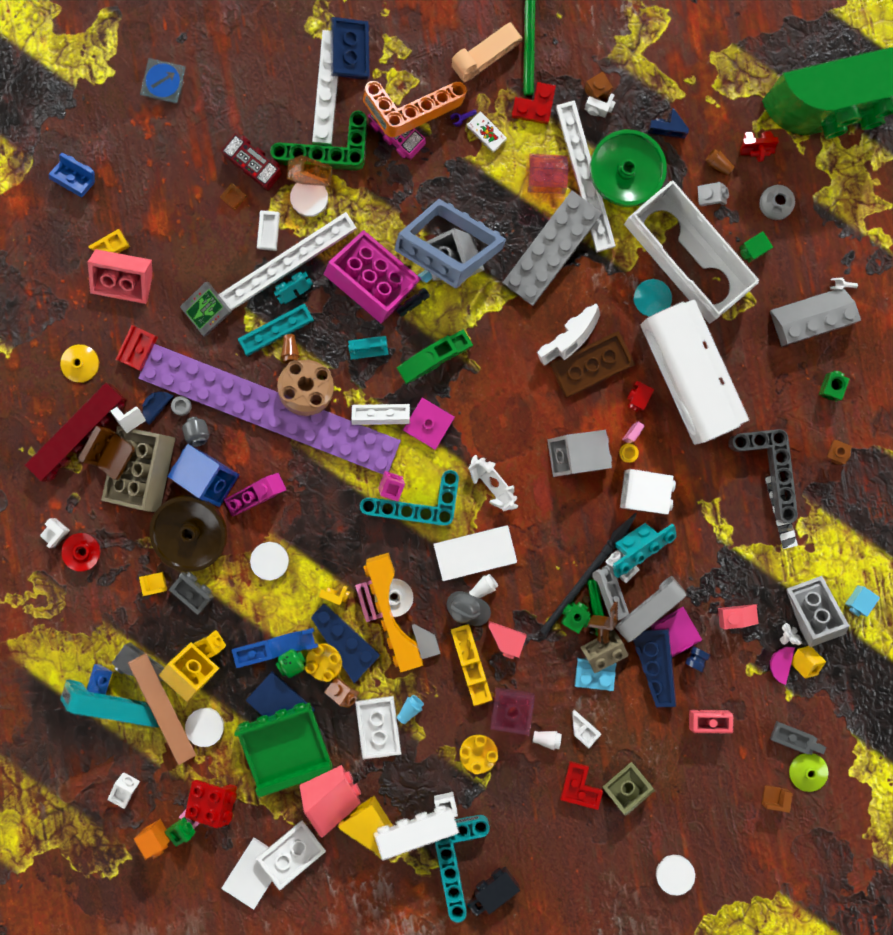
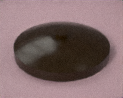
(188, 533)

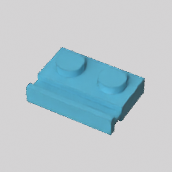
(588, 679)

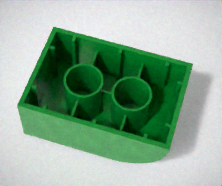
(834, 95)

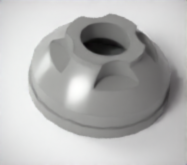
(771, 208)

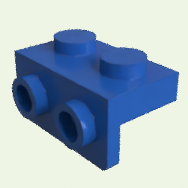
(73, 175)
(99, 679)

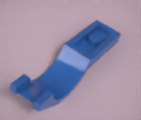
(273, 647)

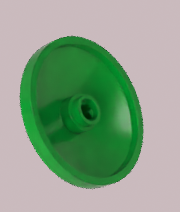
(628, 168)

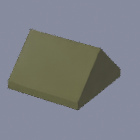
(628, 788)

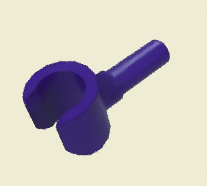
(462, 117)

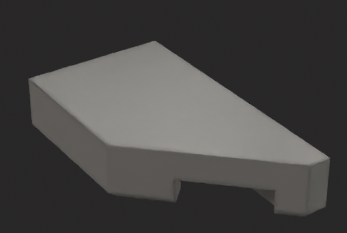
(426, 642)

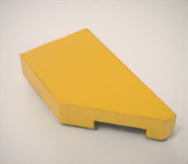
(113, 243)

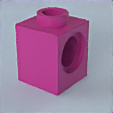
(391, 486)

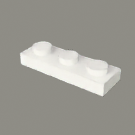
(381, 414)

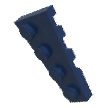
(355, 652)
(656, 659)

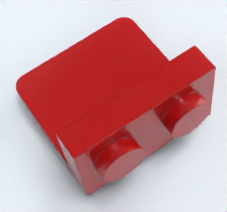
(211, 803)

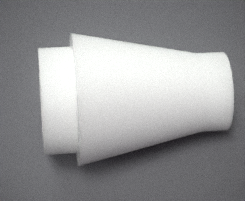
(484, 587)
(549, 739)

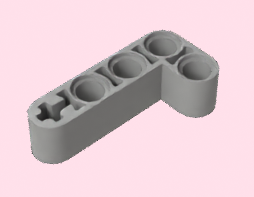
(652, 609)

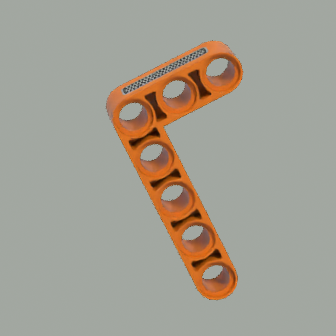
(435, 103)

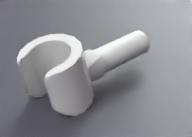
(840, 284)

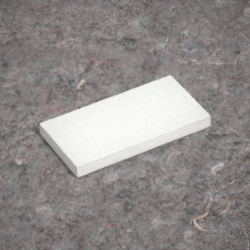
(475, 553)

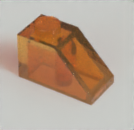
(309, 171)

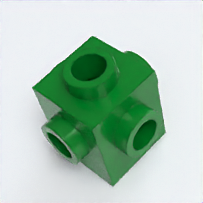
(576, 624)

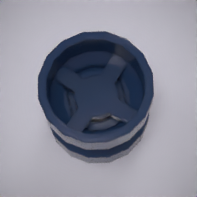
(697, 659)

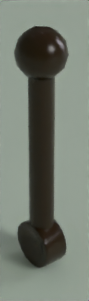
(586, 599)

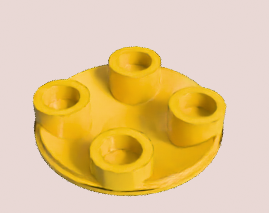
(323, 662)
(478, 754)

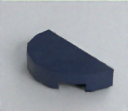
(155, 404)

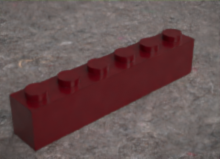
(75, 433)

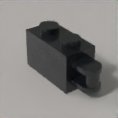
(494, 891)

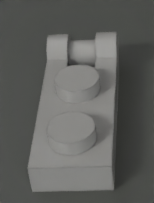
(610, 590)

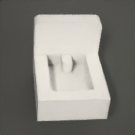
(596, 107)

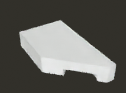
(584, 730)

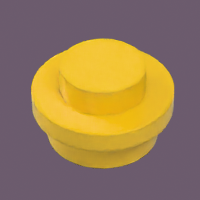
(628, 453)

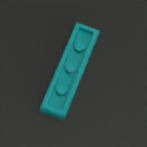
(275, 329)

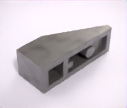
(129, 653)

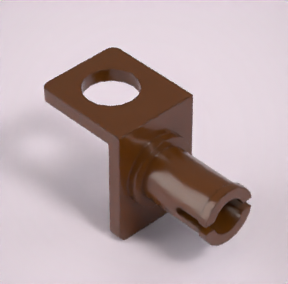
(605, 623)

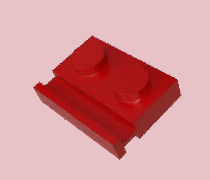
(136, 348)

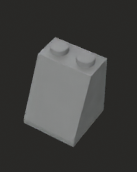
(457, 245)
(579, 453)

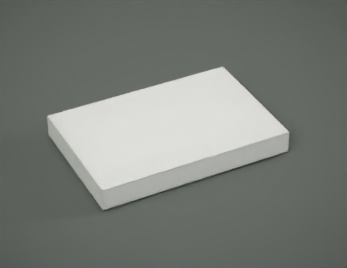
(378, 727)
(290, 855)
(248, 878)

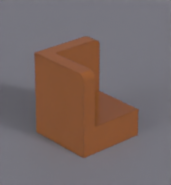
(777, 798)

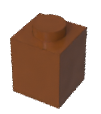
(598, 87)

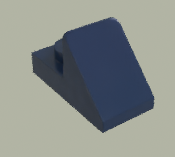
(673, 128)

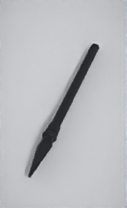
(618, 534)

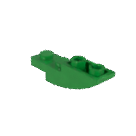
(434, 355)

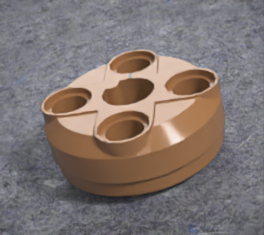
(305, 387)

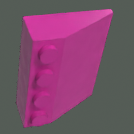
(371, 276)

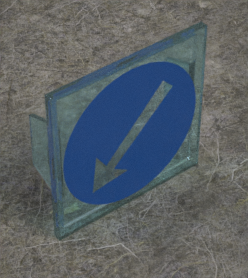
(163, 80)

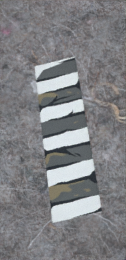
(785, 530)

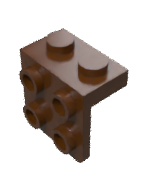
(107, 451)

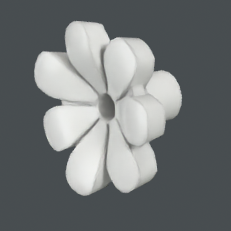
(790, 635)

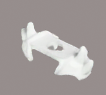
(503, 493)

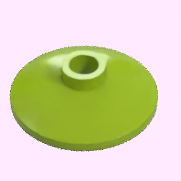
(800, 768)

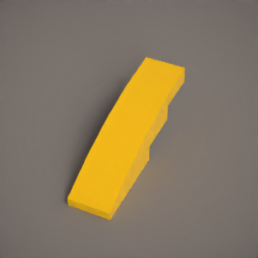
(471, 665)

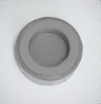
(181, 405)

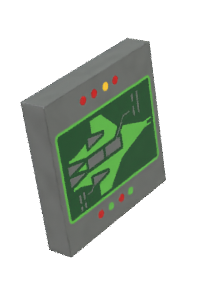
(205, 309)

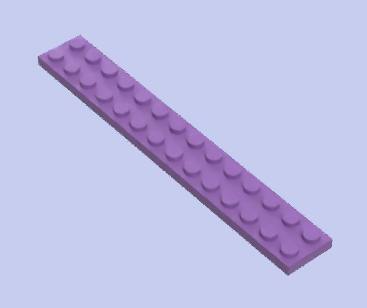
(265, 409)

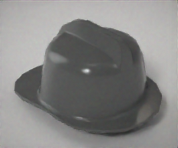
(468, 608)

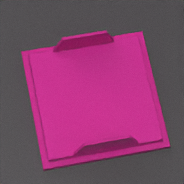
(682, 630)

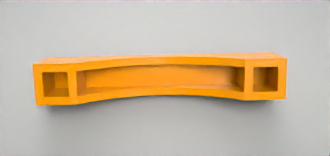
(406, 649)

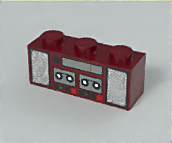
(252, 161)

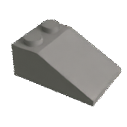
(817, 611)

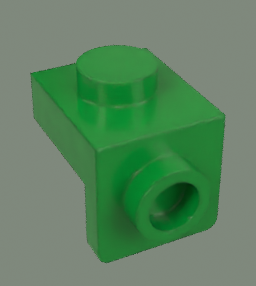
(180, 831)

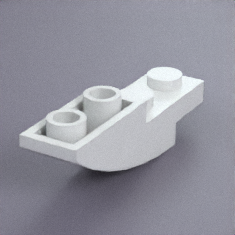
(576, 333)

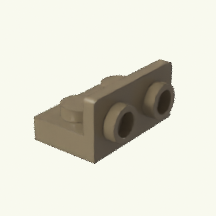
(603, 655)

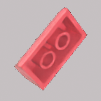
(120, 276)

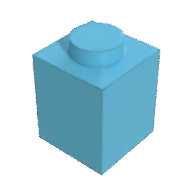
(862, 601)

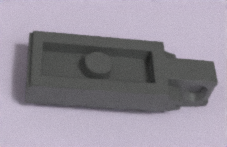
(796, 739)

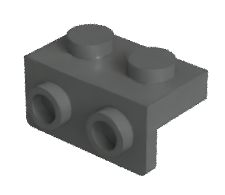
(191, 592)

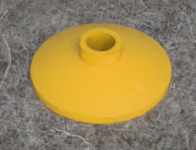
(88, 363)

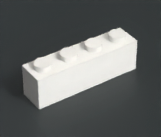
(415, 832)

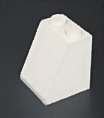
(647, 491)

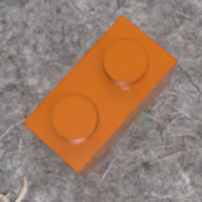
(152, 840)

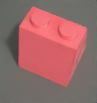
(329, 799)

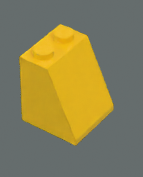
(364, 822)

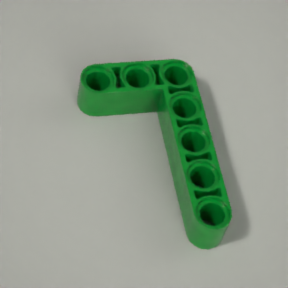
(329, 152)

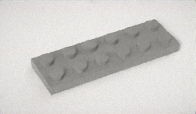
(552, 247)

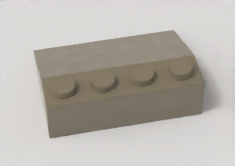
(146, 473)

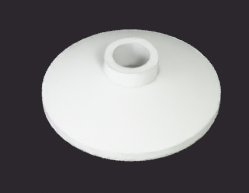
(404, 600)

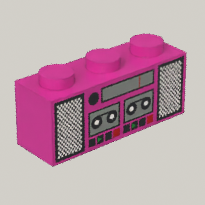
(407, 144)

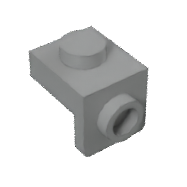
(713, 194)

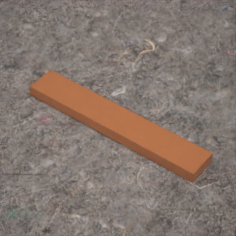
(161, 709)

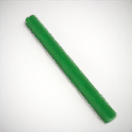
(529, 47)

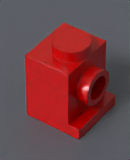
(639, 397)

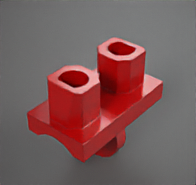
(759, 146)

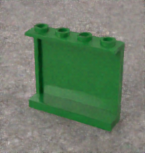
(284, 749)

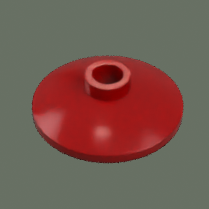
(71, 552)

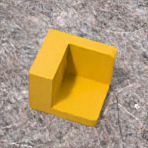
(153, 583)
(807, 662)

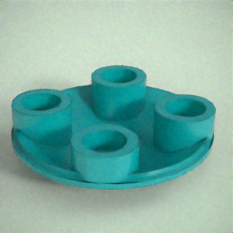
(652, 297)

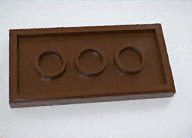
(592, 364)

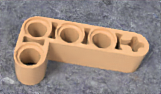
(470, 63)

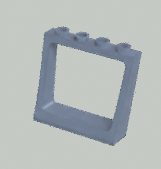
(438, 262)

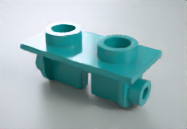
(286, 290)
(368, 347)

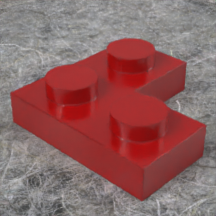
(537, 109)
(576, 791)

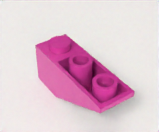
(255, 494)

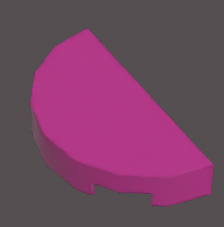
(781, 663)

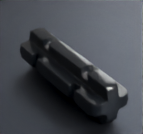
(412, 302)

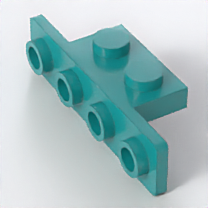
(640, 545)

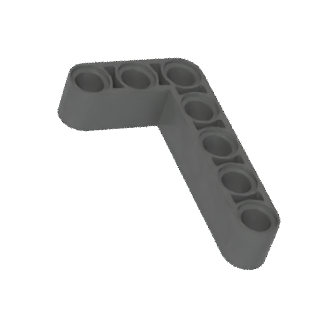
(775, 468)

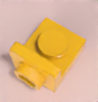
(331, 595)
(211, 644)

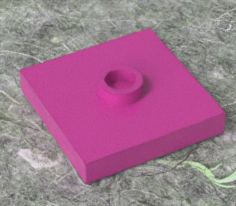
(428, 423)

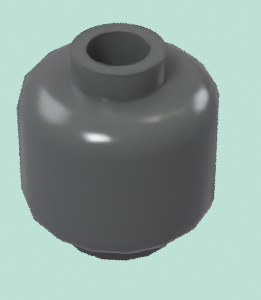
(195, 431)

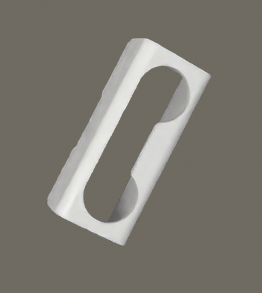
(700, 241)
(694, 372)

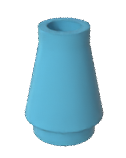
(411, 707)

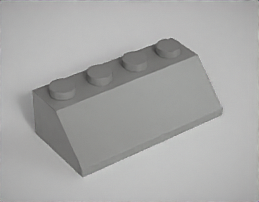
(814, 316)

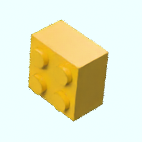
(188, 672)

